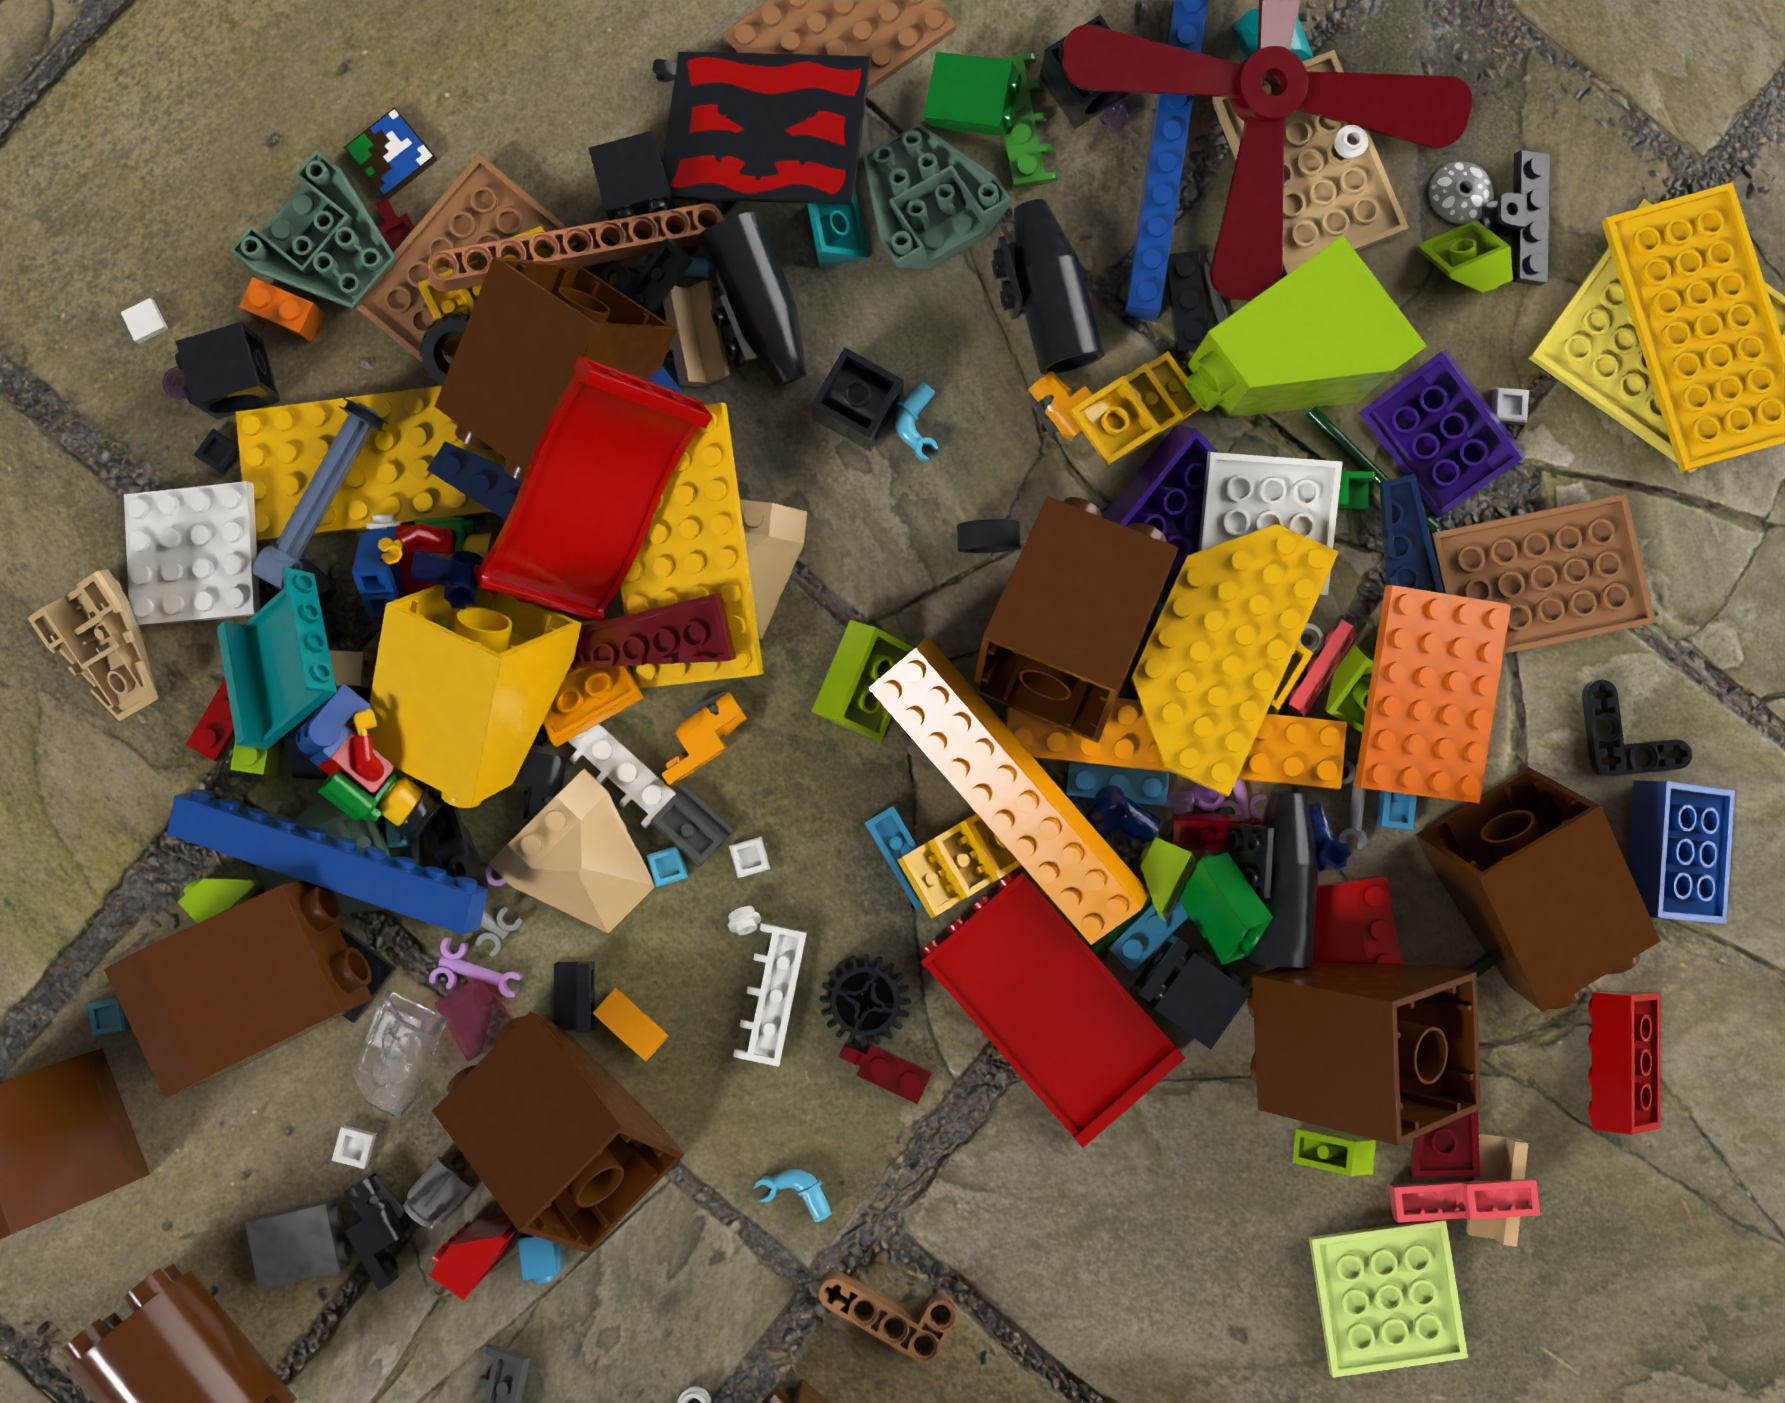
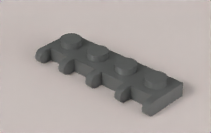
(506, 1375)

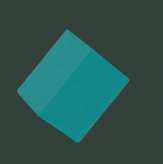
(837, 233)

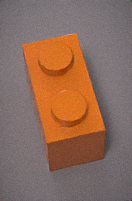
(282, 310)

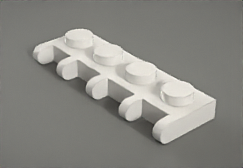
(622, 769)
(774, 995)

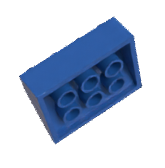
(1681, 849)

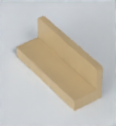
(698, 342)
(1499, 1160)

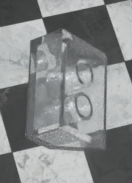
(397, 1053)

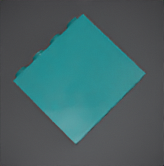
(277, 663)

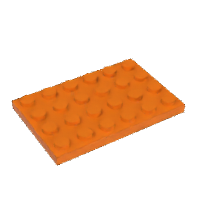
(1432, 694)

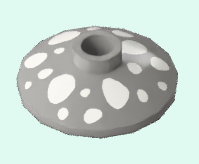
(1447, 197)

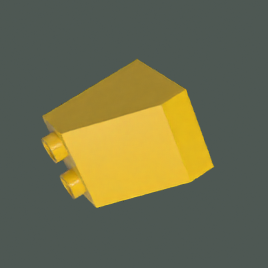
(466, 688)

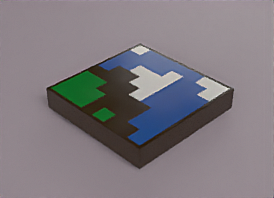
(390, 153)

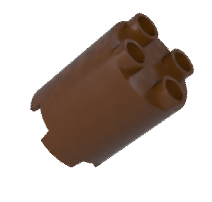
(172, 1350)

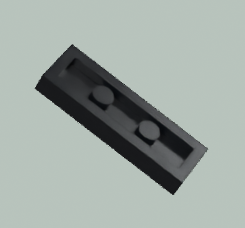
(1186, 301)

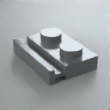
(692, 825)

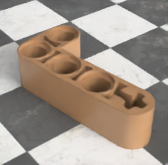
(885, 1309)

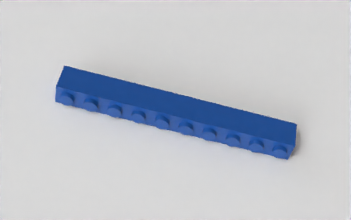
(1163, 174)
(328, 861)

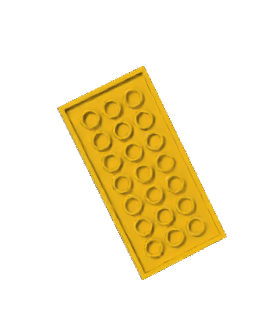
(1703, 324)
(390, 475)
(698, 551)

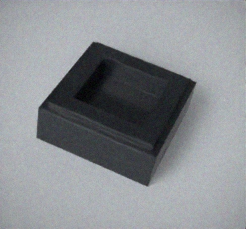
(218, 452)

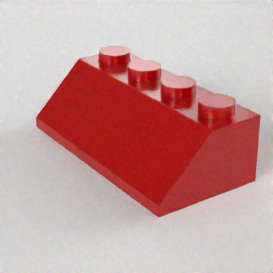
(1625, 1062)
(472, 1253)

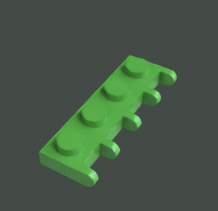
(1021, 138)

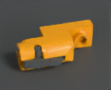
(1052, 403)
(702, 734)

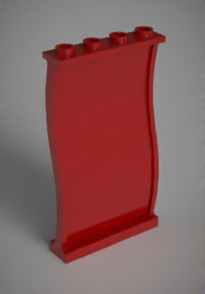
(590, 491)
(1051, 1007)

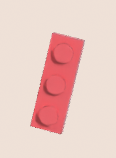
(1322, 669)

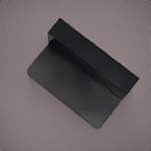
(574, 995)

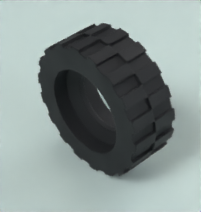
(433, 343)

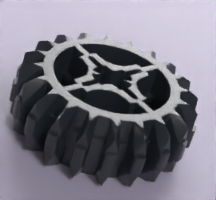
(874, 973)

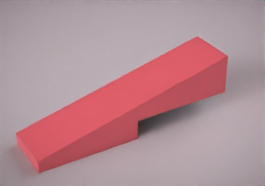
(1464, 1200)

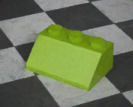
(859, 661)

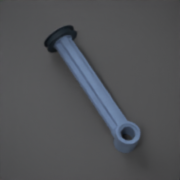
(318, 495)

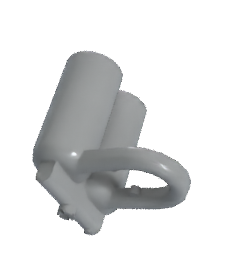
(437, 1193)

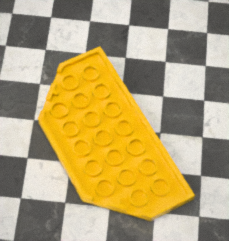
(1226, 649)

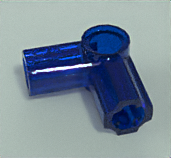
(449, 570)
(1126, 815)
(1330, 852)

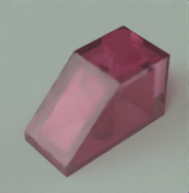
(468, 1016)

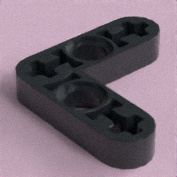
(1623, 752)

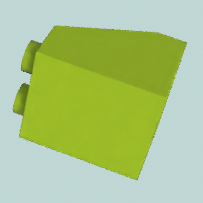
(1305, 342)

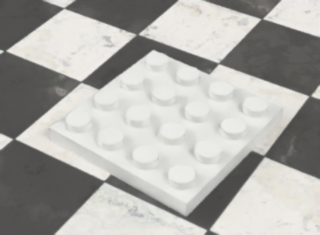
(1261, 491)
(192, 553)

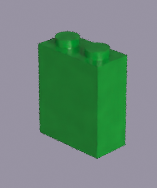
(972, 94)
(1224, 908)

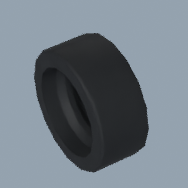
(988, 536)

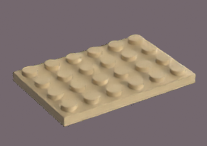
(1323, 190)

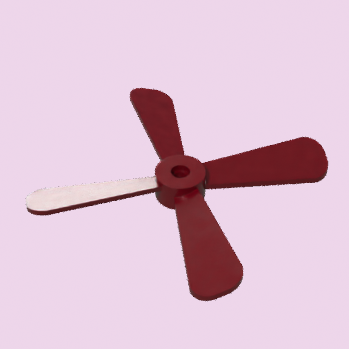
(1250, 238)

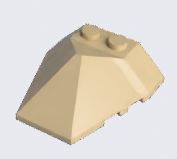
(773, 544)
(101, 641)
(578, 857)

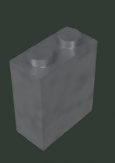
(298, 1244)

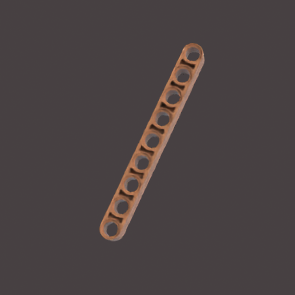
(588, 235)

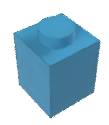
(539, 1258)

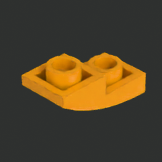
(630, 1024)

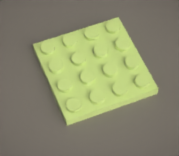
(1388, 1297)

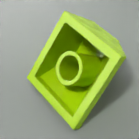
(1471, 256)
(1351, 688)

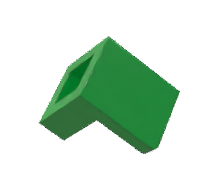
(1354, 490)

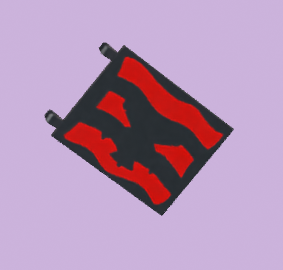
(764, 126)

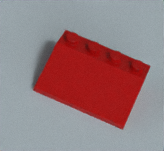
(1356, 923)

